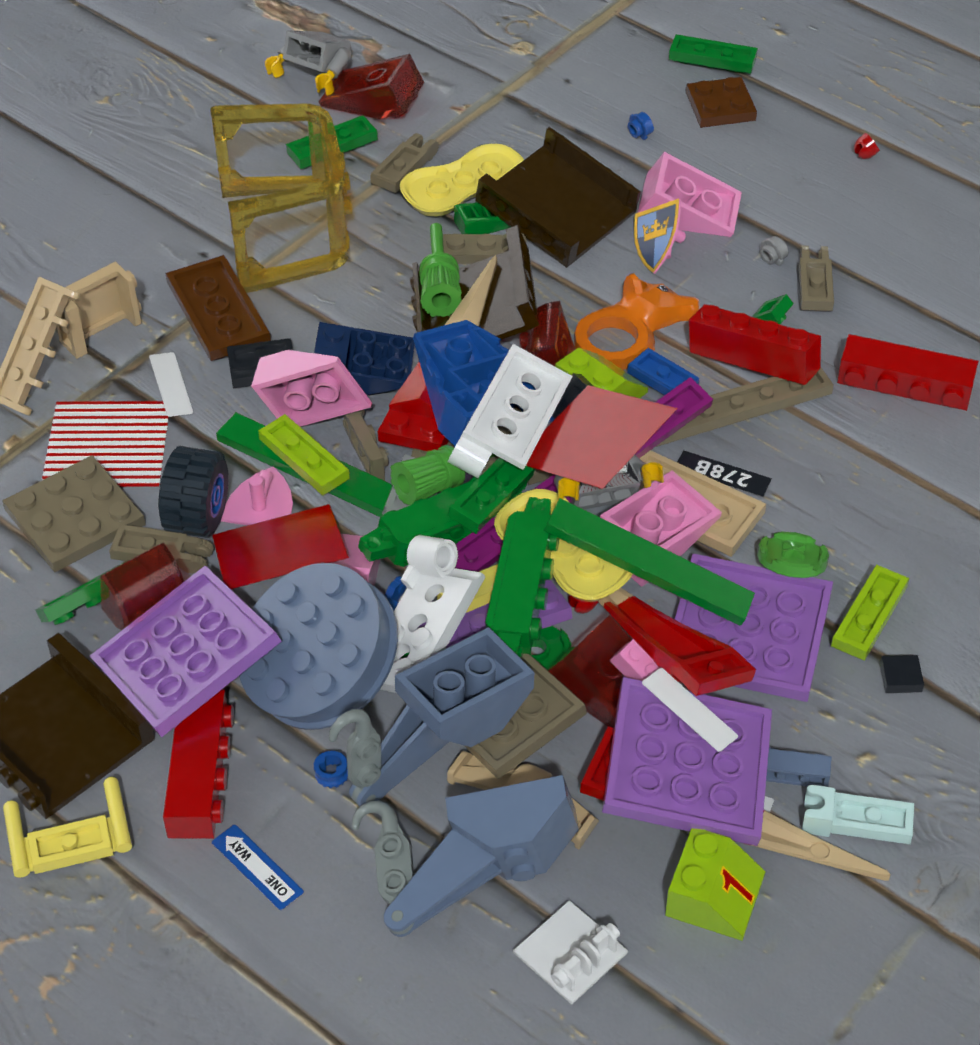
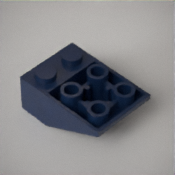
(373, 358)

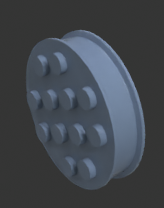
(333, 647)

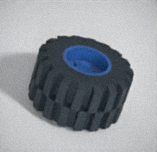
(193, 491)

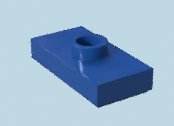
(658, 371)

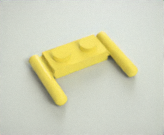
(69, 842)

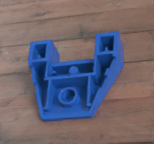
(457, 371)

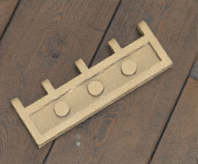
(32, 342)

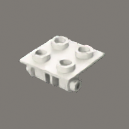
(571, 951)

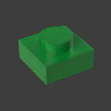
(774, 309)

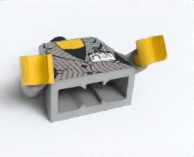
(315, 51)
(621, 487)

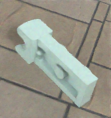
(857, 816)

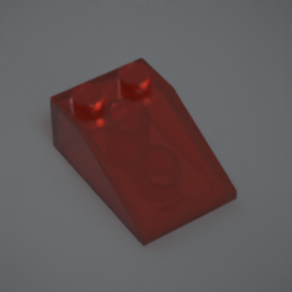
(376, 88)
(590, 673)

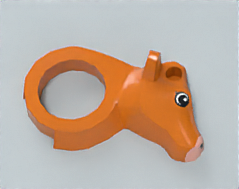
(640, 313)

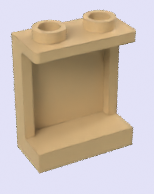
(104, 300)

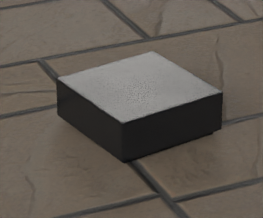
(901, 674)

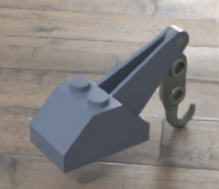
(450, 697)
(493, 833)

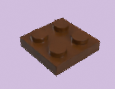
(721, 102)

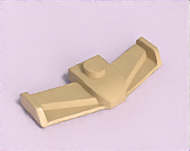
(472, 772)

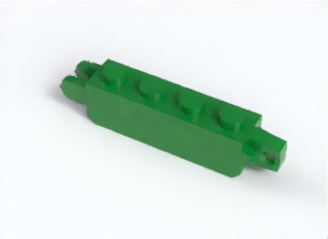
(424, 518)
(521, 577)

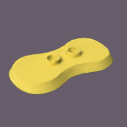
(439, 188)
(575, 569)

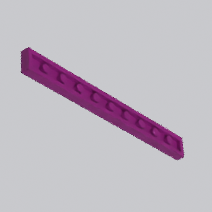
(484, 548)

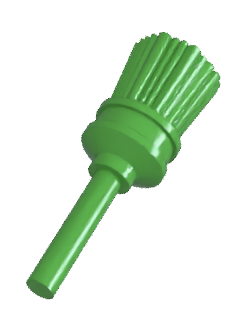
(439, 278)
(426, 475)

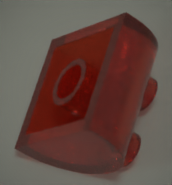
(552, 337)
(139, 585)

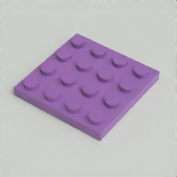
(780, 629)
(185, 650)
(675, 778)

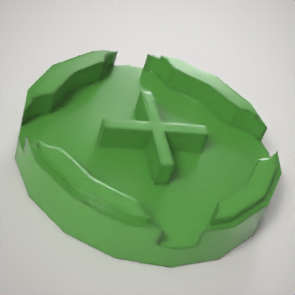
(793, 555)

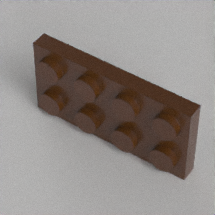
(217, 306)

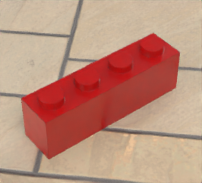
(755, 344)
(907, 372)
(197, 771)

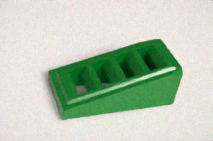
(476, 219)

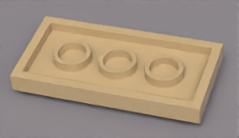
(738, 510)

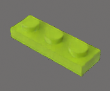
(304, 454)
(870, 612)

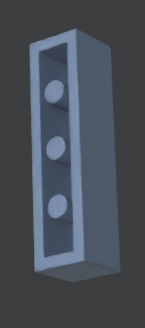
(798, 768)

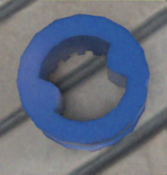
(332, 779)

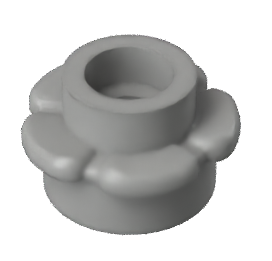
(773, 250)

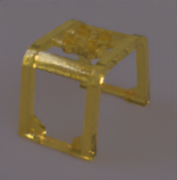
(284, 192)

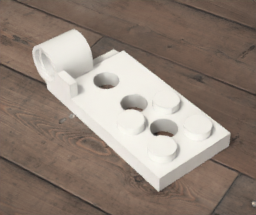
(482, 434)
(428, 574)

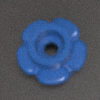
(640, 125)

